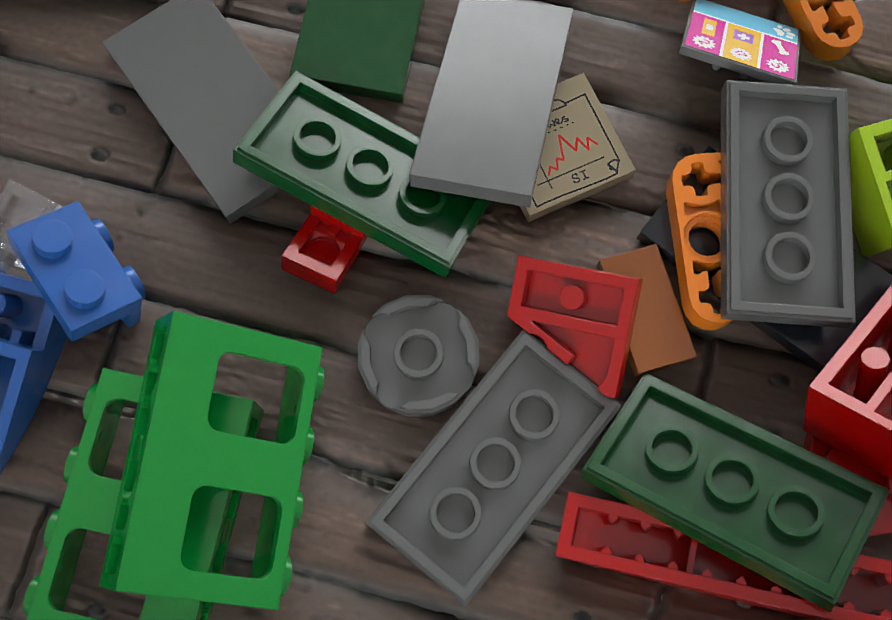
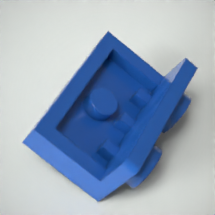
(77, 271)

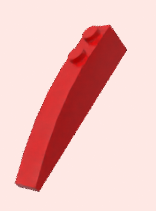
(641, 546)

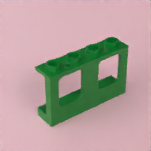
(179, 451)
(92, 501)

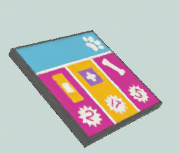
(741, 42)

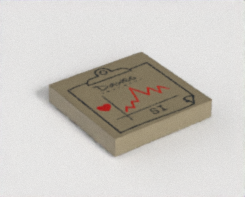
(579, 151)

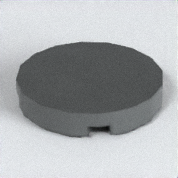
(418, 355)

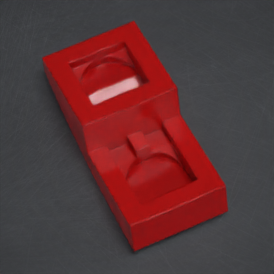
(323, 250)

